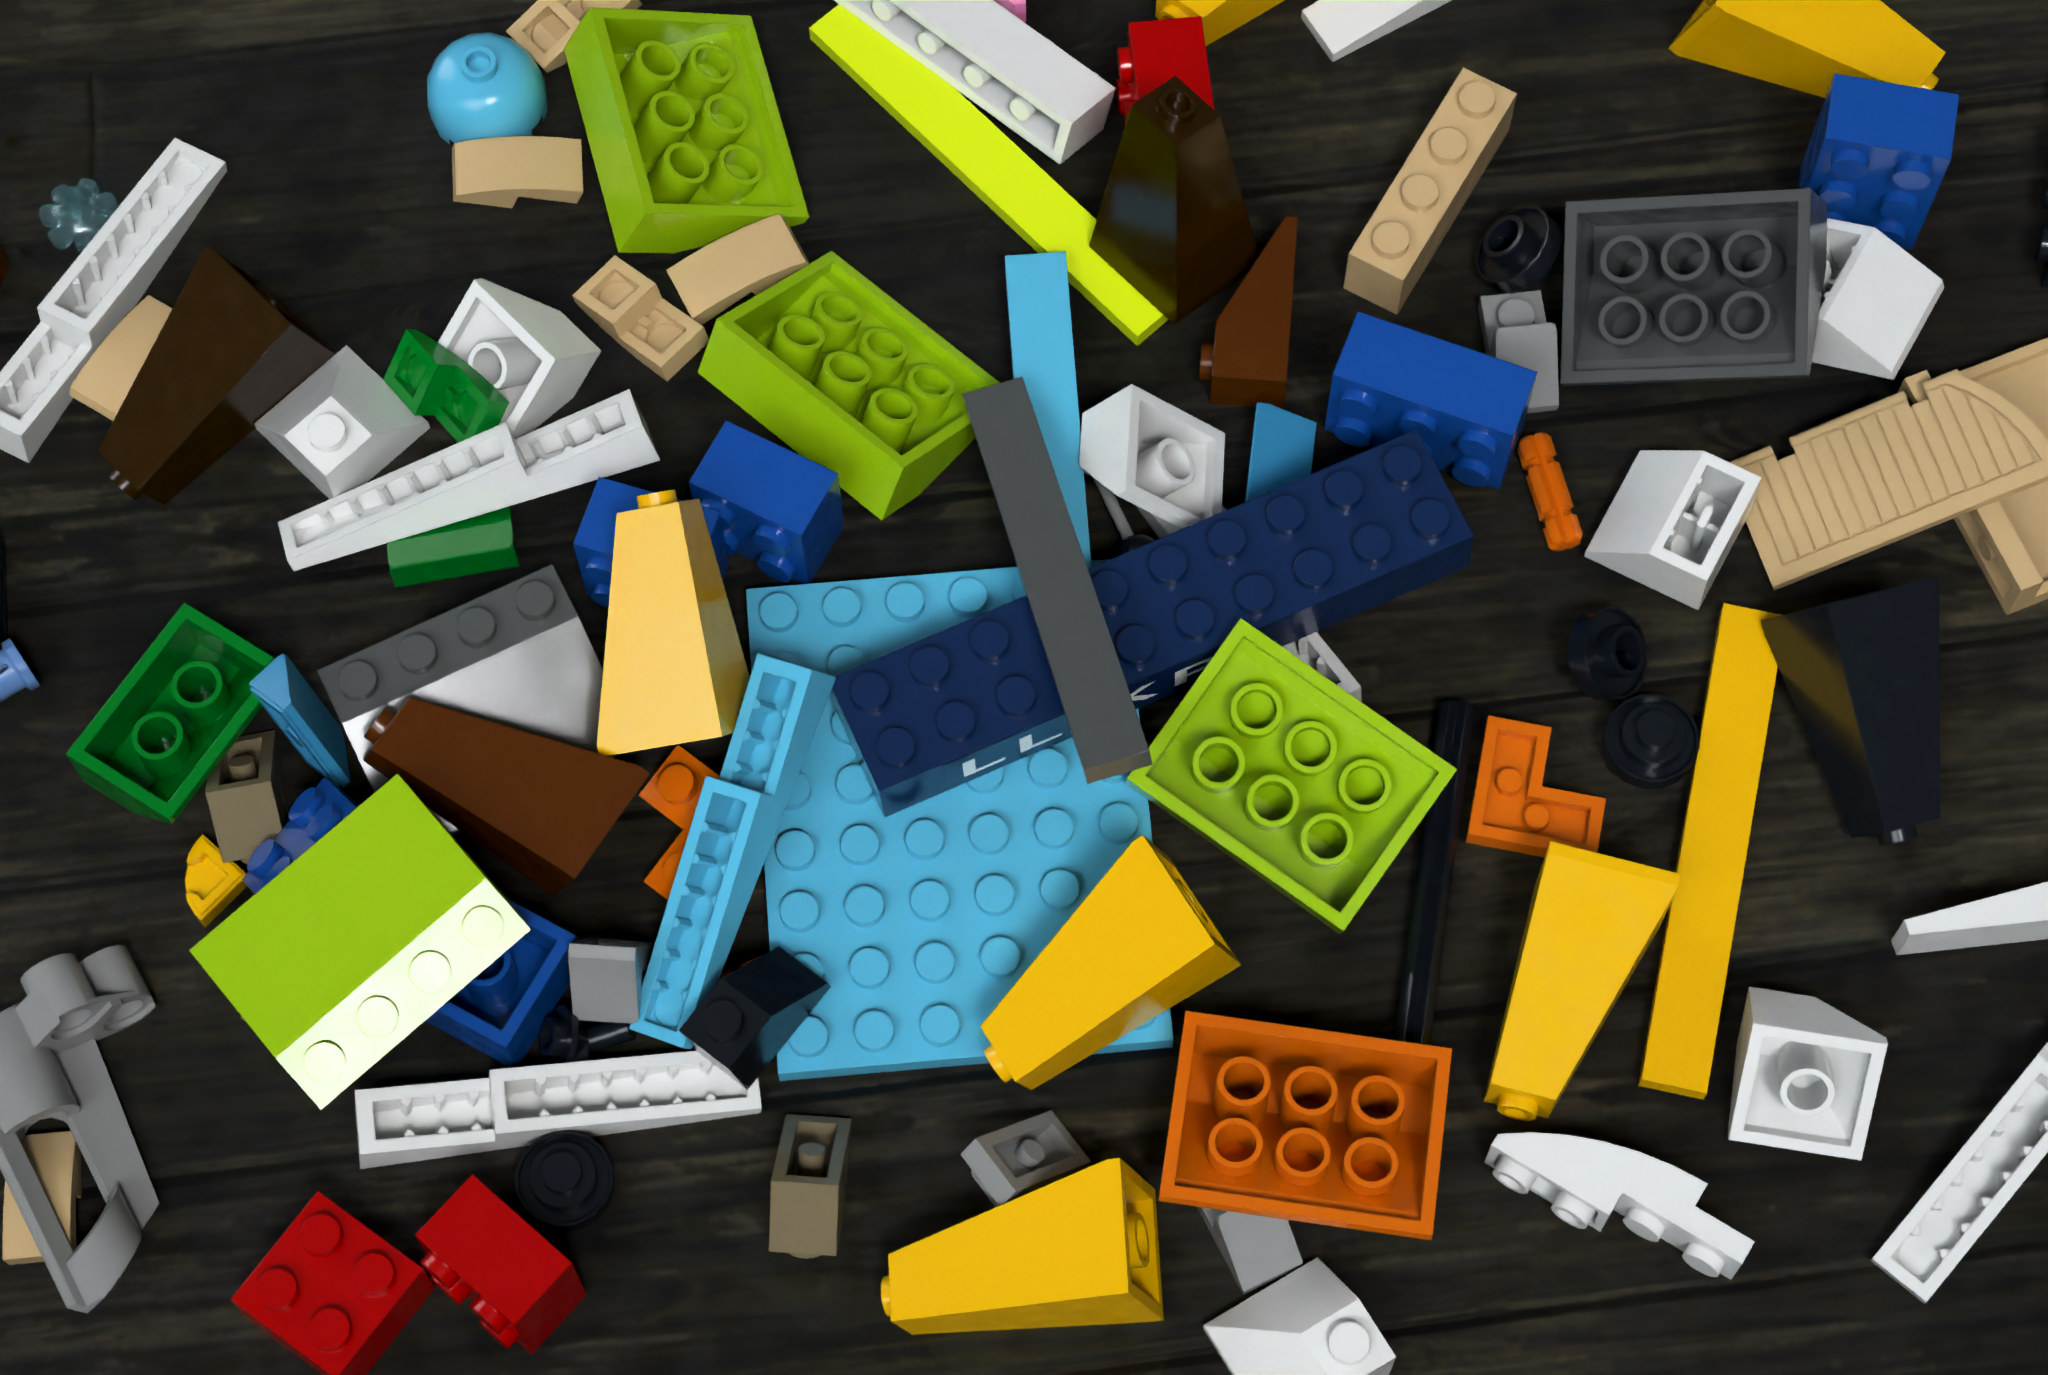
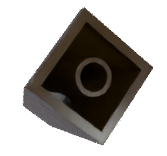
(1174, 204)
(207, 379)

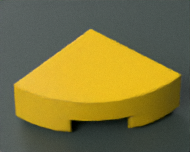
(210, 882)

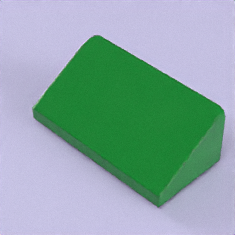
(455, 550)

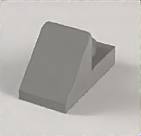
(1518, 333)
(607, 978)
(1023, 1157)
(1253, 1246)

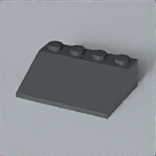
(1692, 287)
(499, 658)

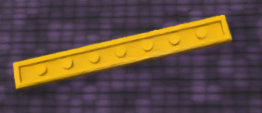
(1711, 857)

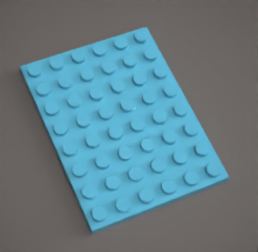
(941, 903)

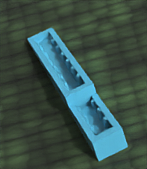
(1045, 359)
(730, 842)

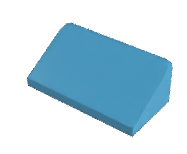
(1279, 449)
(303, 718)

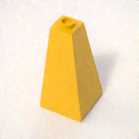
(1808, 42)
(670, 633)
(1576, 955)
(1109, 969)
(1044, 1260)

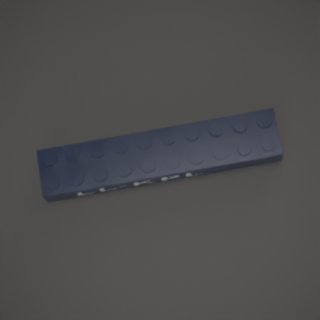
(1277, 561)

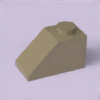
(247, 796)
(809, 1186)

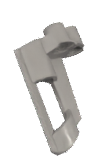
(58, 1073)

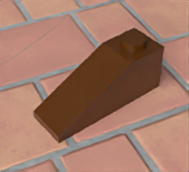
(1254, 330)

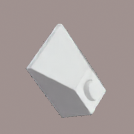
(521, 350)
(341, 425)
(1154, 456)
(1804, 1076)
(1301, 1328)

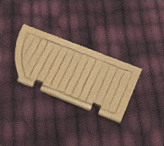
(1889, 475)

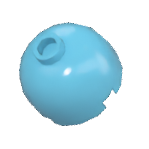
(485, 89)

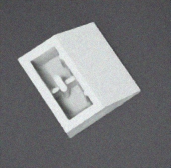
(1871, 301)
(1675, 521)

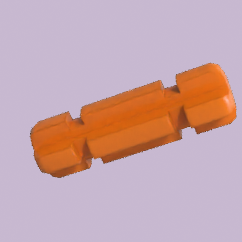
(1549, 492)

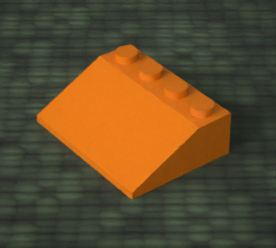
(1307, 1125)

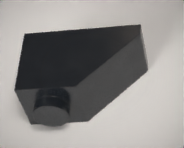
(753, 1014)

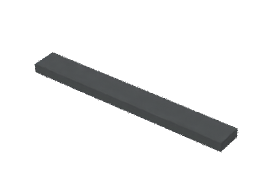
(1057, 582)

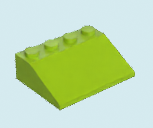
(681, 126)
(847, 381)
(1291, 776)
(359, 941)

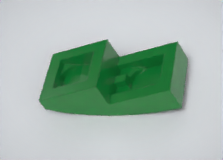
(443, 386)

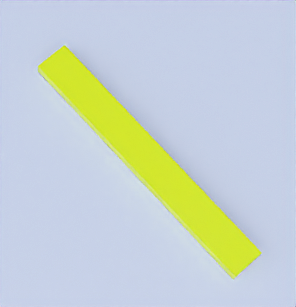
(985, 163)

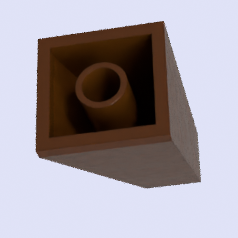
(507, 789)

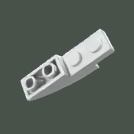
(1594, 1177)

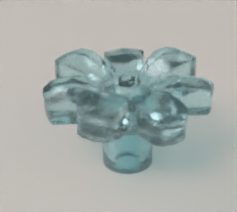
(77, 213)

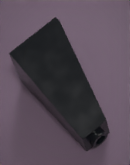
(1870, 702)

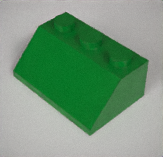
(171, 717)

